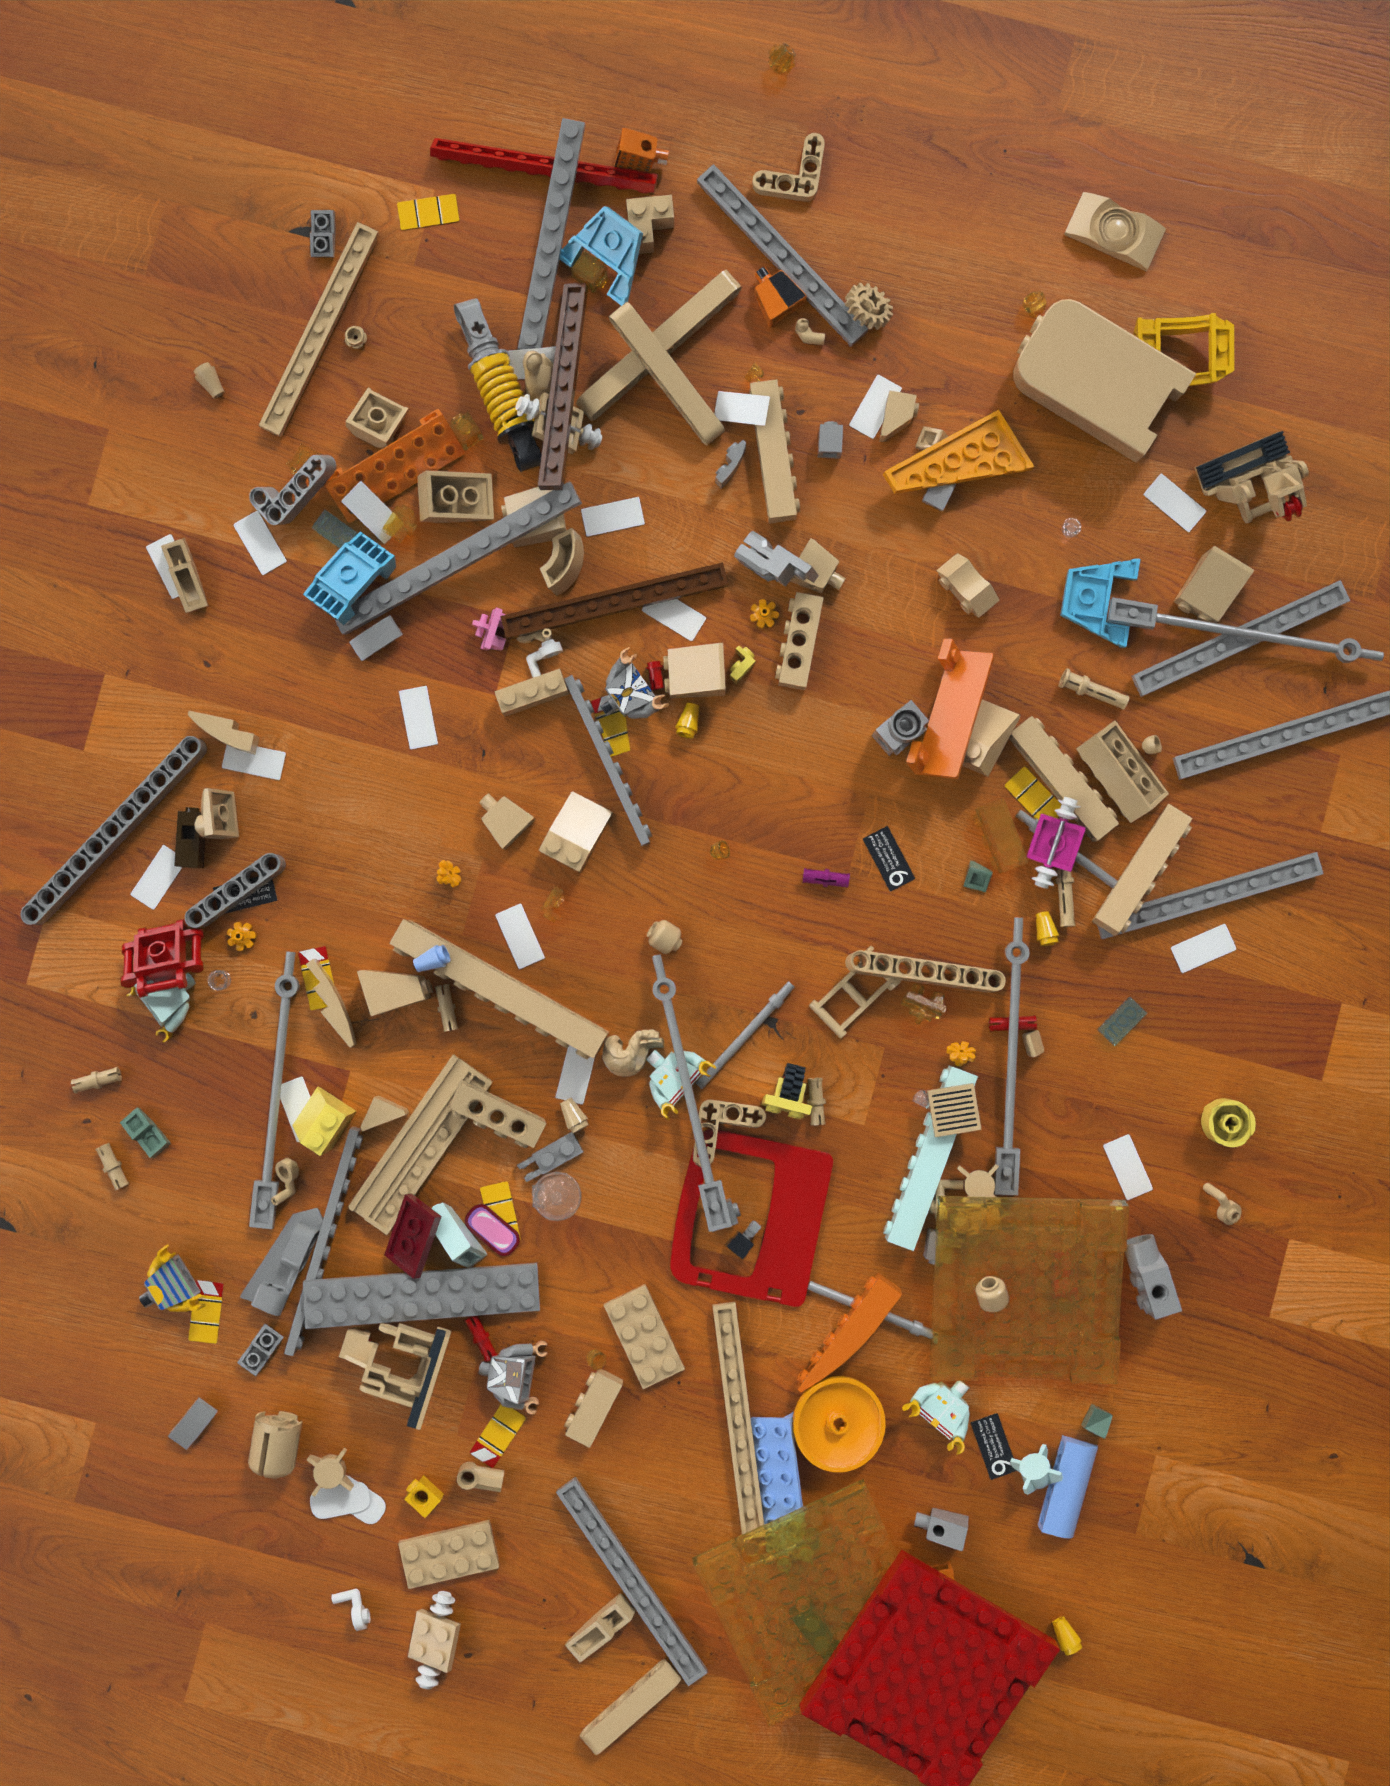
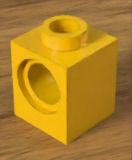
(423, 1506)

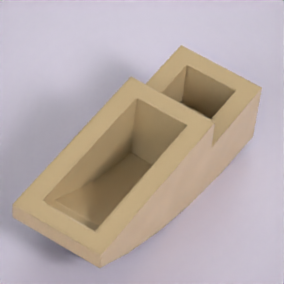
(184, 575)
(226, 732)
(600, 1628)

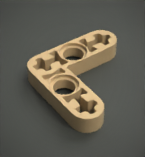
(803, 179)
(720, 1117)

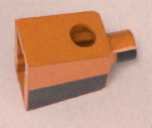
(777, 295)

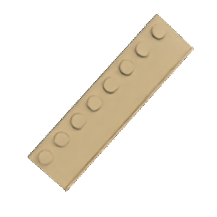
(416, 1147)

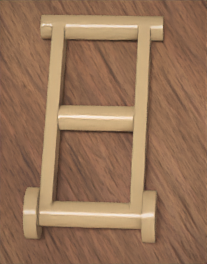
(854, 994)

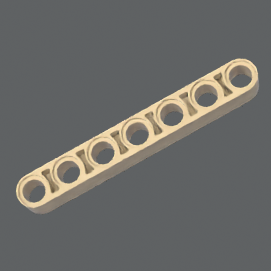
(666, 373)
(935, 968)

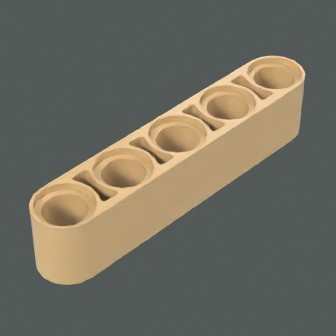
(630, 1707)

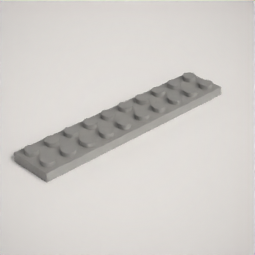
(433, 1296)

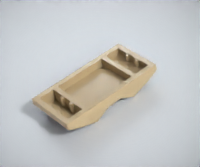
(1115, 230)

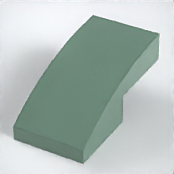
(145, 1132)

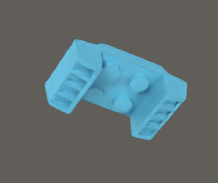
(349, 576)

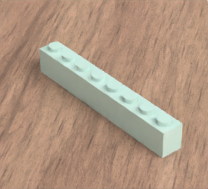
(924, 1174)

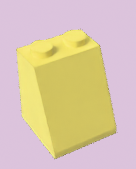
(322, 1121)

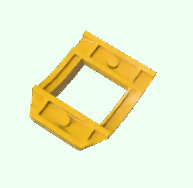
(1220, 341)

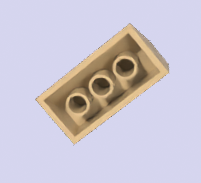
(1122, 771)

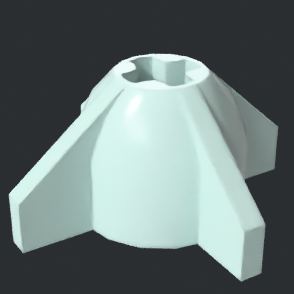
(1036, 1471)

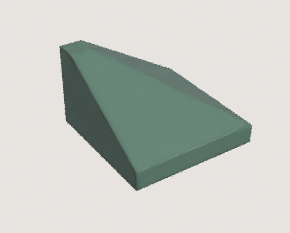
(977, 877)

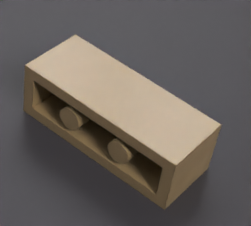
(531, 692)
(593, 1407)

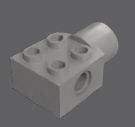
(901, 729)
(1151, 1271)

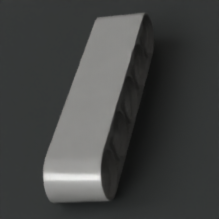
(224, 894)

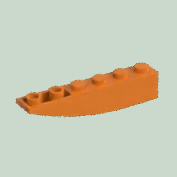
(852, 1330)

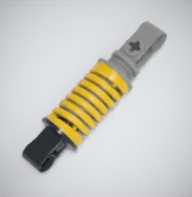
(497, 385)

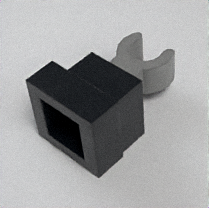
(740, 1242)

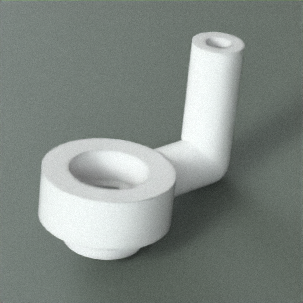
(549, 649)
(360, 1615)

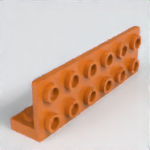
(399, 463)
(952, 713)

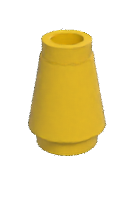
(688, 722)
(1046, 930)
(1066, 1636)

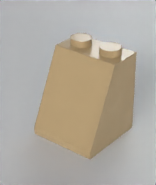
(541, 534)
(1213, 585)
(695, 671)
(392, 990)

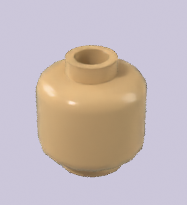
(664, 936)
(992, 1294)

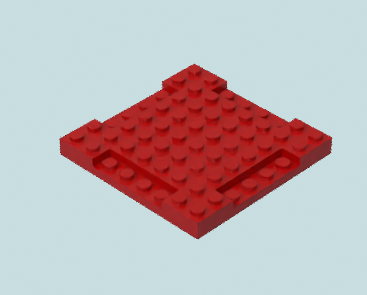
(928, 1674)

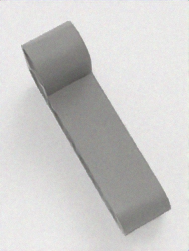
(297, 486)

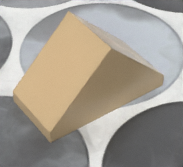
(382, 1111)

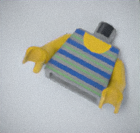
(170, 1284)

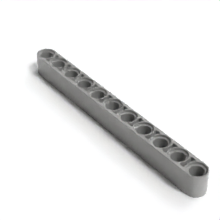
(103, 834)

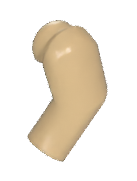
(806, 334)

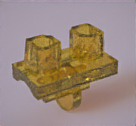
(923, 1007)

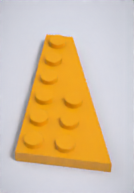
(971, 454)

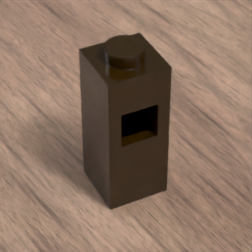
(189, 844)

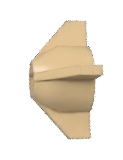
(979, 1182)
(330, 1472)

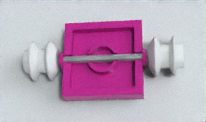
(1056, 842)

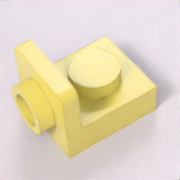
(740, 668)

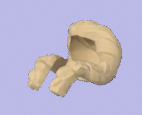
(630, 1061)

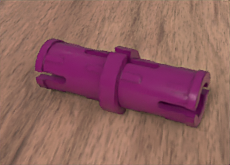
(826, 878)

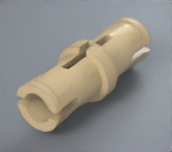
(446, 1007)
(96, 1080)
(816, 1101)
(112, 1166)

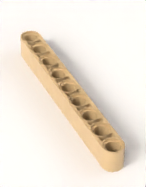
(669, 334)

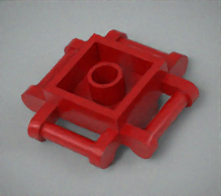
(161, 958)

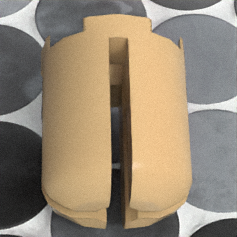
(274, 1444)

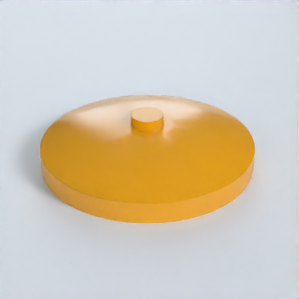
(838, 1424)

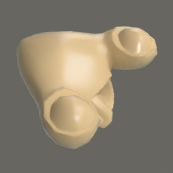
(537, 374)

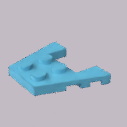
(614, 243)
(1088, 598)

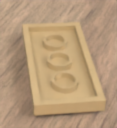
(644, 1336)
(449, 1554)

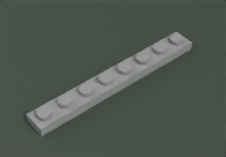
(605, 750)

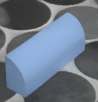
(1065, 1498)

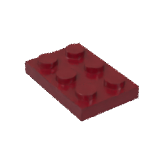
(412, 1235)

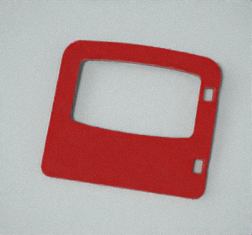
(791, 1225)

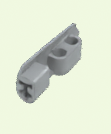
(286, 1258)

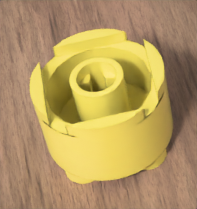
(1236, 1132)

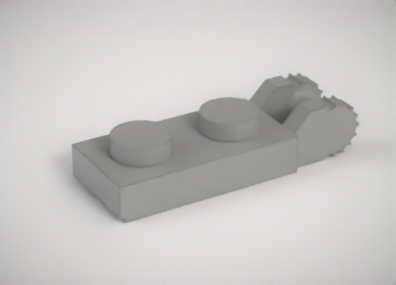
(552, 1155)

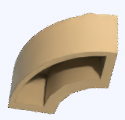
(565, 561)
(967, 585)

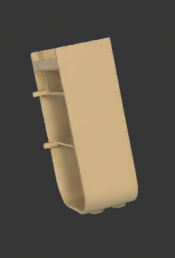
(1098, 376)

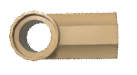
(484, 1477)

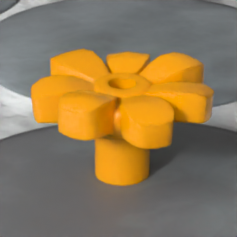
(762, 618)
(448, 874)
(241, 936)
(961, 1053)

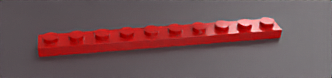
(539, 164)

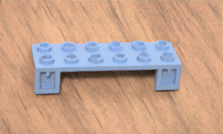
(776, 1466)

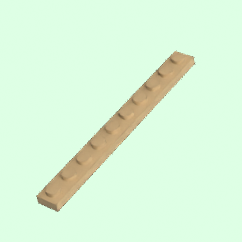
(319, 329)
(738, 1416)

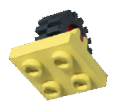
(789, 1094)

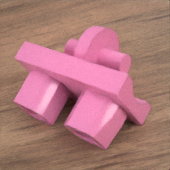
(490, 640)

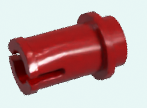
(655, 675)

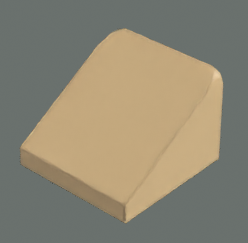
(929, 437)
(1033, 1043)

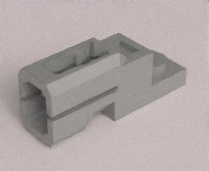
(771, 563)

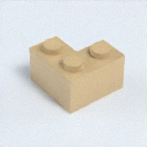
(650, 215)

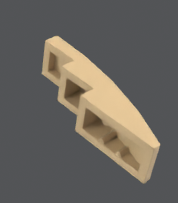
(336, 1011)

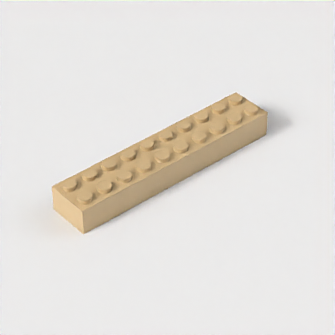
(503, 990)

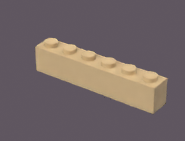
(774, 456)
(1062, 778)
(1142, 869)

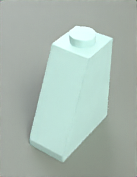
(457, 1238)

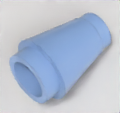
(433, 958)

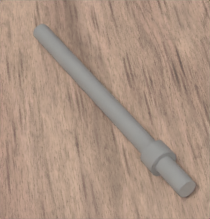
(1082, 860)
(776, 1001)
(915, 1327)

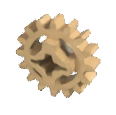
(868, 306)

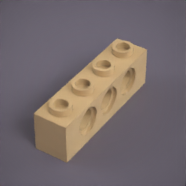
(811, 606)
(468, 1093)

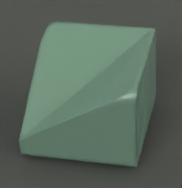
(1097, 1421)

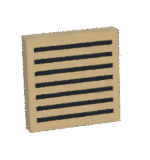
(954, 1110)

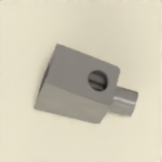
(953, 1527)

